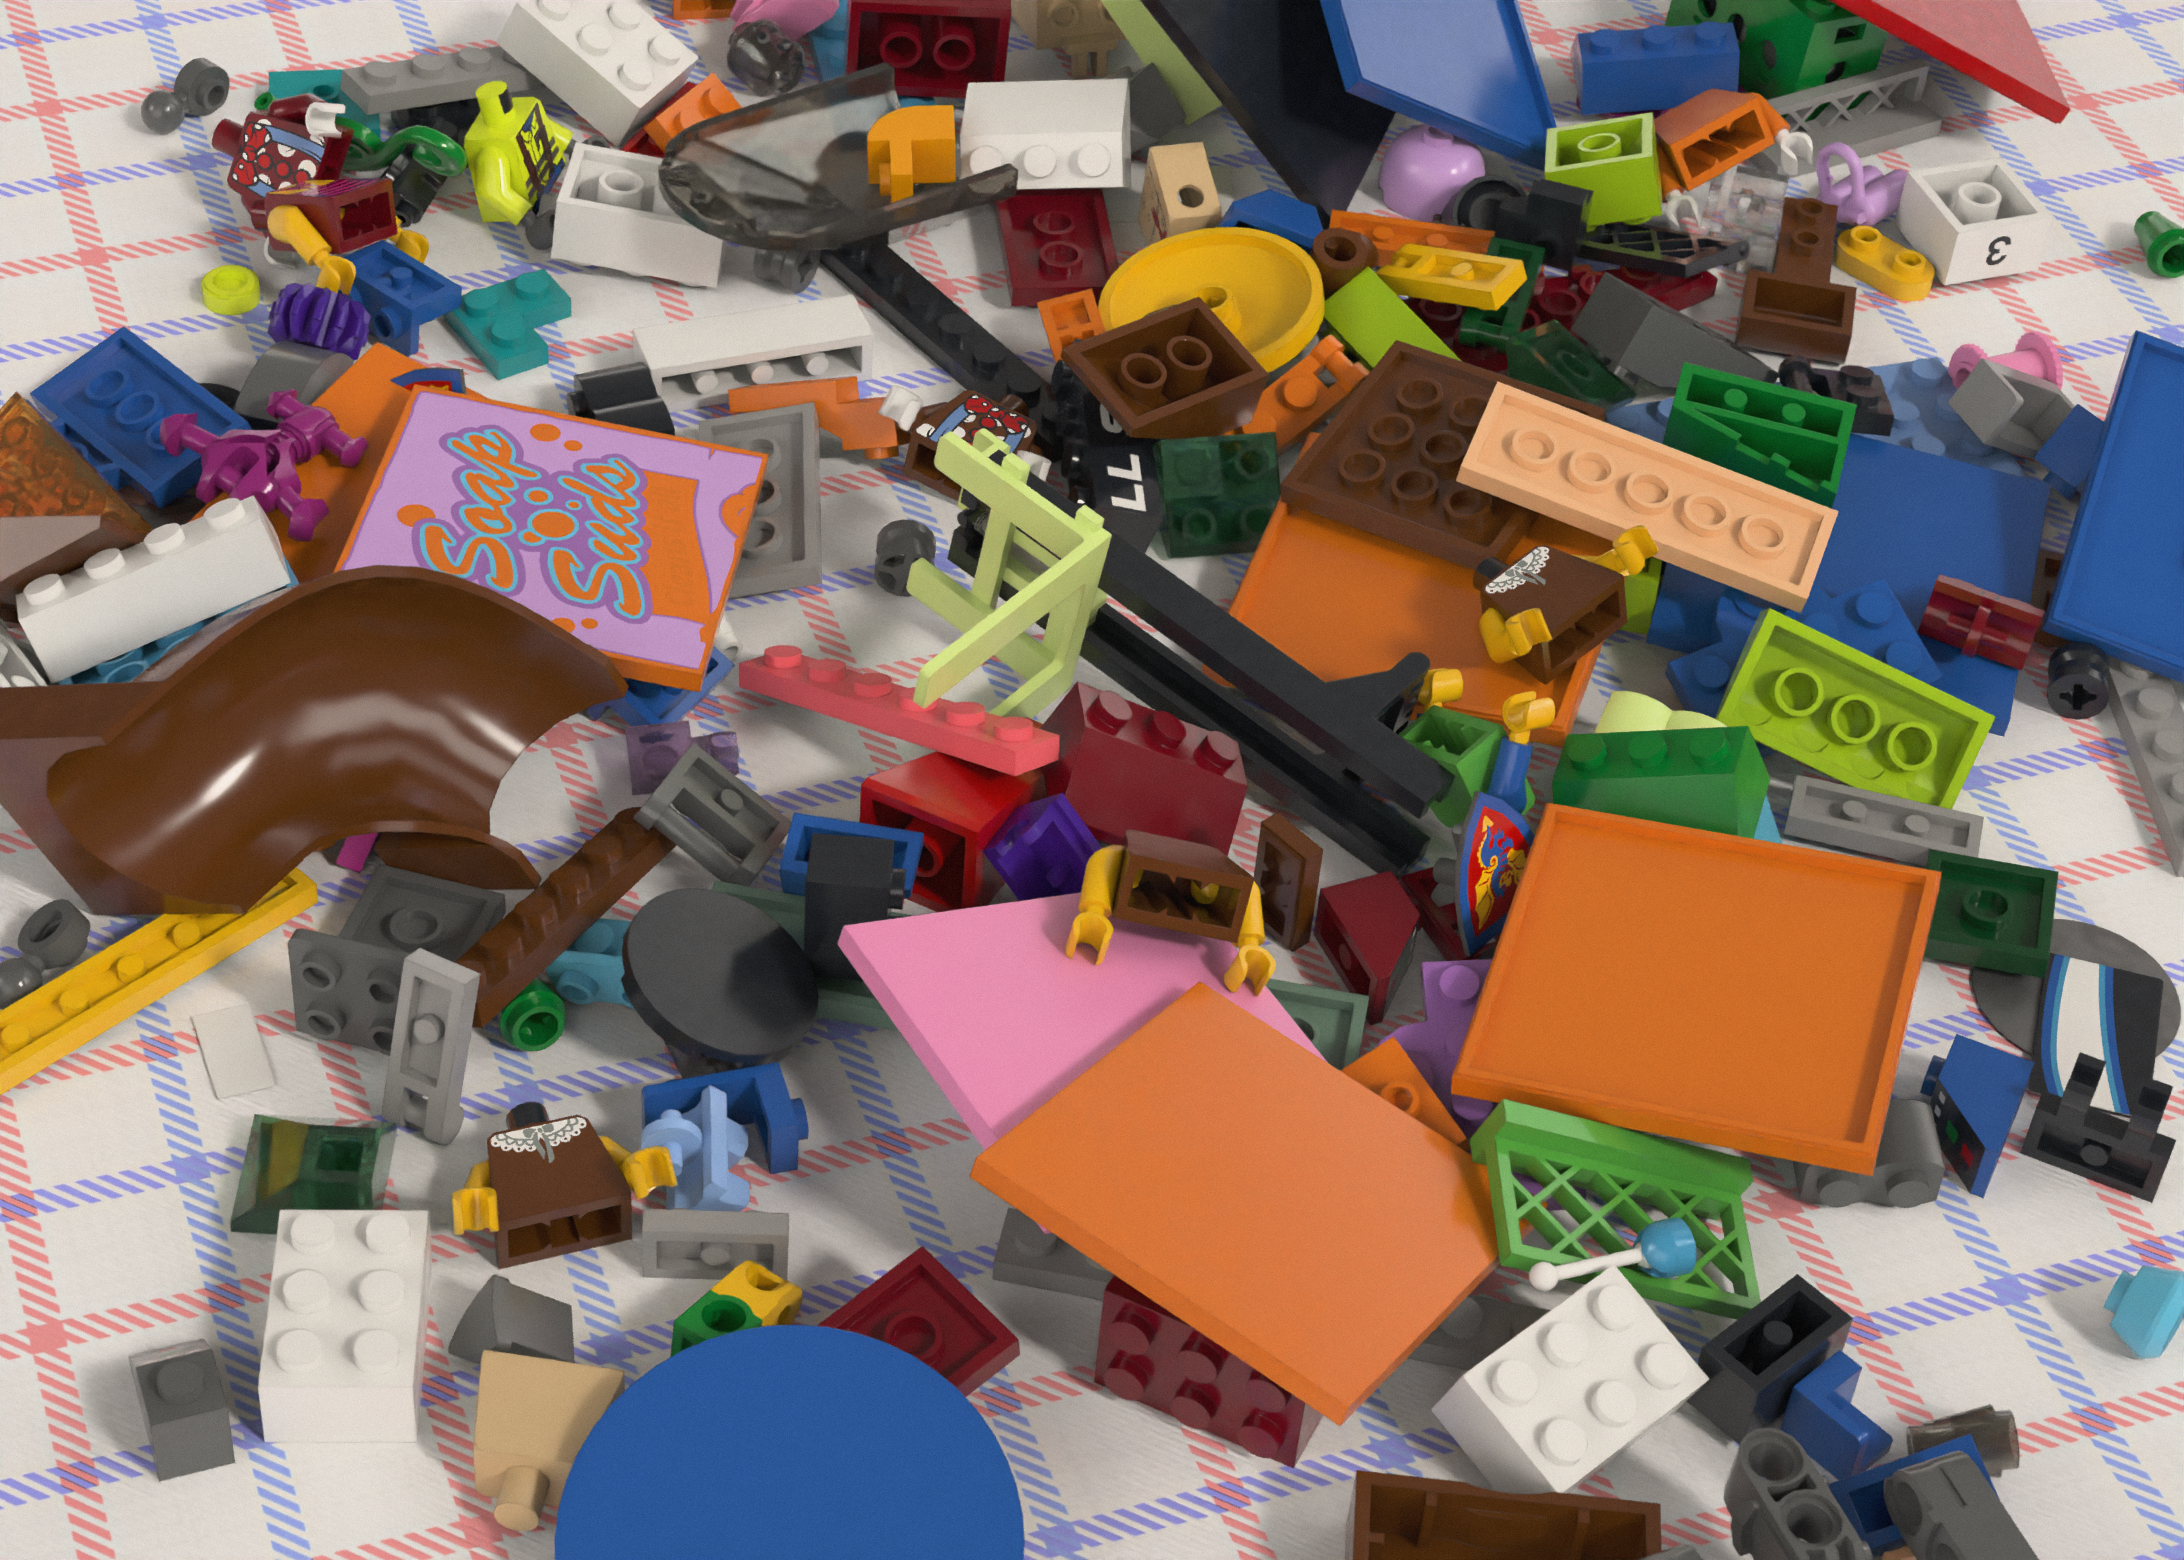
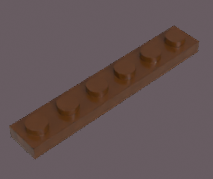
(561, 910)

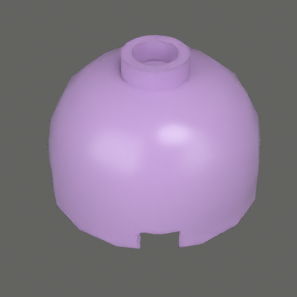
(1426, 170)

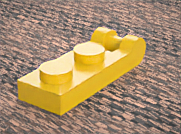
(1453, 276)

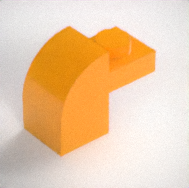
(912, 148)

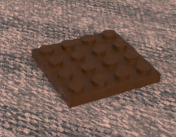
(1397, 453)

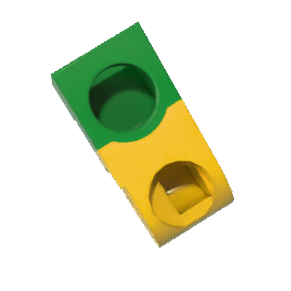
(740, 1301)

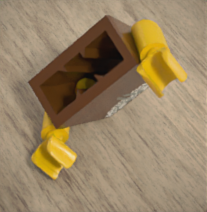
(1557, 604)
(1175, 889)
(555, 1187)

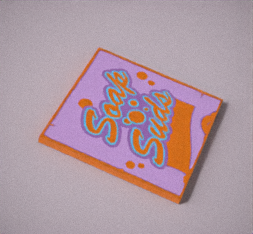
(572, 516)

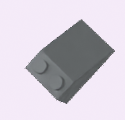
(1652, 340)

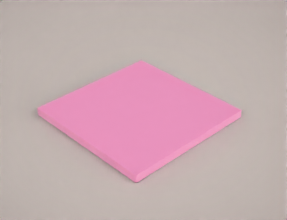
(1014, 1018)

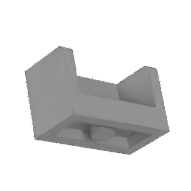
(2010, 408)

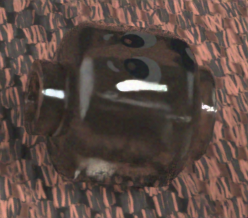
(765, 57)

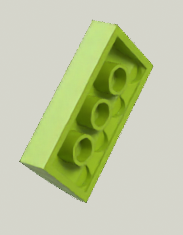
(1851, 714)

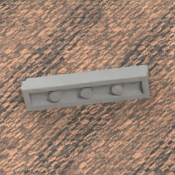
(1869, 128)

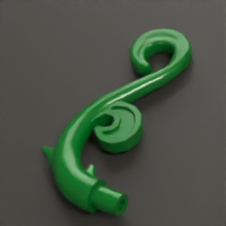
(369, 153)

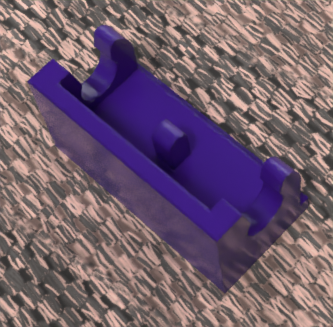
(1042, 849)

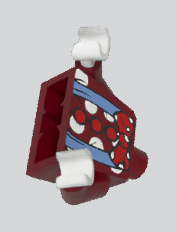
(283, 147)

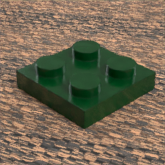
(1992, 914)

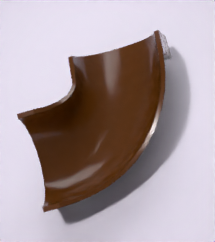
(293, 726)

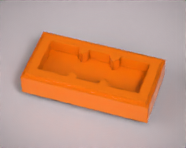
(1397, 1080)

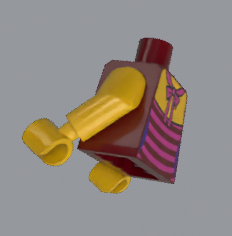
(333, 219)

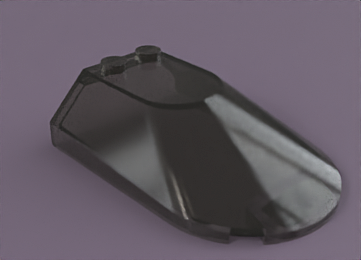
(798, 173)

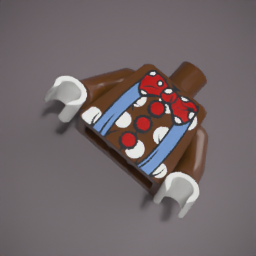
(964, 417)

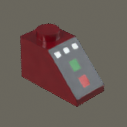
(1369, 936)

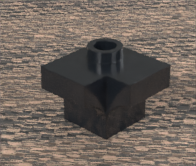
(1549, 218)

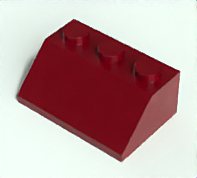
(1144, 771)

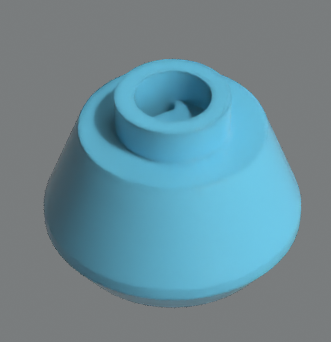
(2147, 1309)

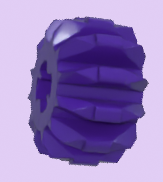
(319, 319)

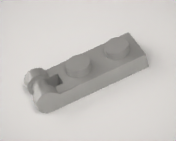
(430, 1045)

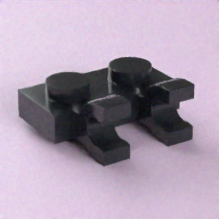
(2097, 1144)

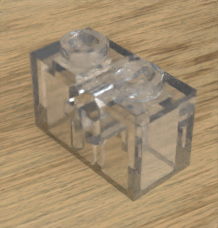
(1747, 209)

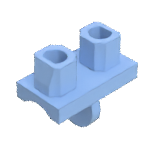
(702, 1151)

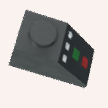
(183, 1408)

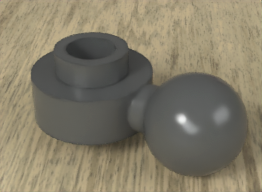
(198, 88)
(49, 939)

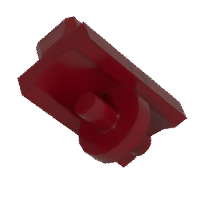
(1980, 622)

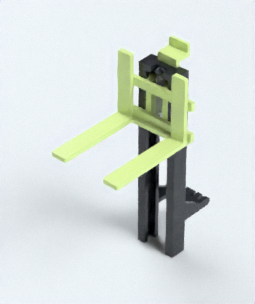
(1056, 572)

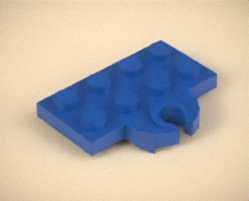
(113, 410)
(1861, 618)

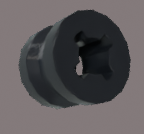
(2078, 681)

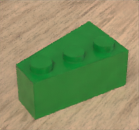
(1762, 431)

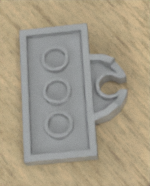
(786, 524)

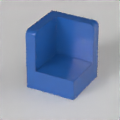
(1828, 1423)

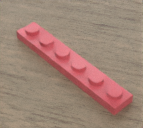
(889, 708)

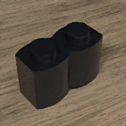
(620, 397)

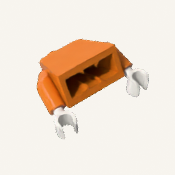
(1715, 135)

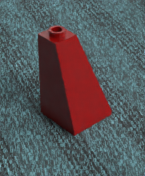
(958, 812)

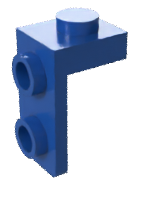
(752, 1096)

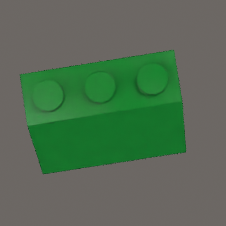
(1667, 776)

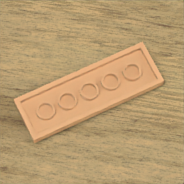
(1619, 480)

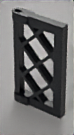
(1661, 249)

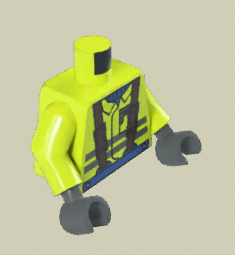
(517, 159)

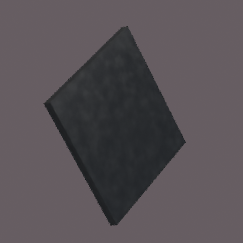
(1283, 88)

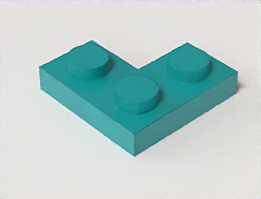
(502, 321)

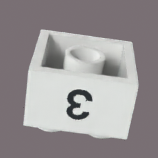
(1973, 220)

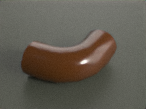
(1341, 257)

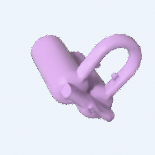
(1862, 196)

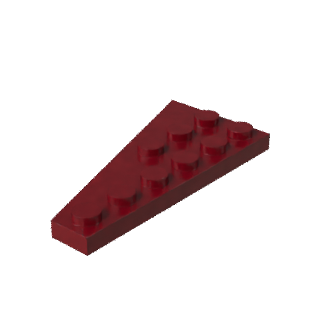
(1560, 300)

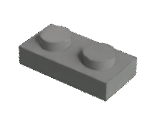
(712, 1243)

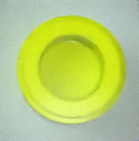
(231, 290)

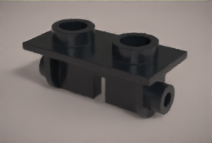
(411, 193)

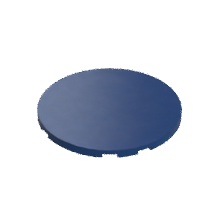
(790, 1453)

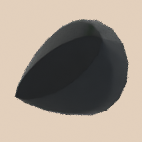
(1479, 201)

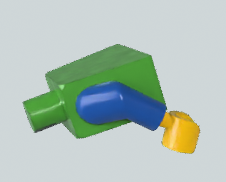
(1475, 748)

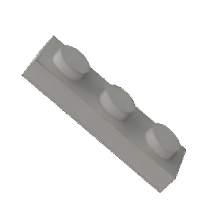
(1878, 822)

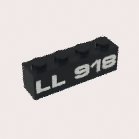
(1105, 464)

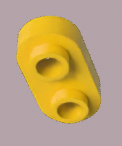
(1884, 264)

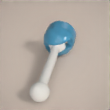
(1660, 1249)

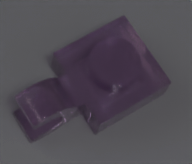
(658, 747)

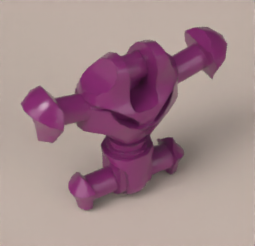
(264, 460)

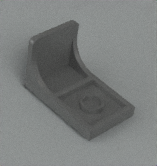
(351, 982)

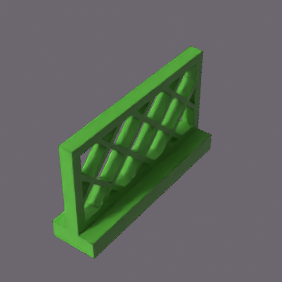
(1621, 1170)

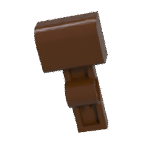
(1796, 304)

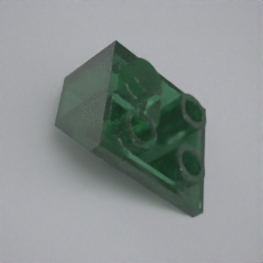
(1216, 493)
(311, 1167)

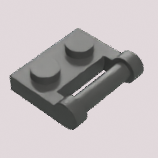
(724, 809)

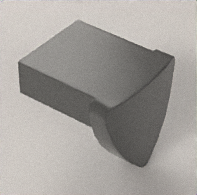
(514, 1322)

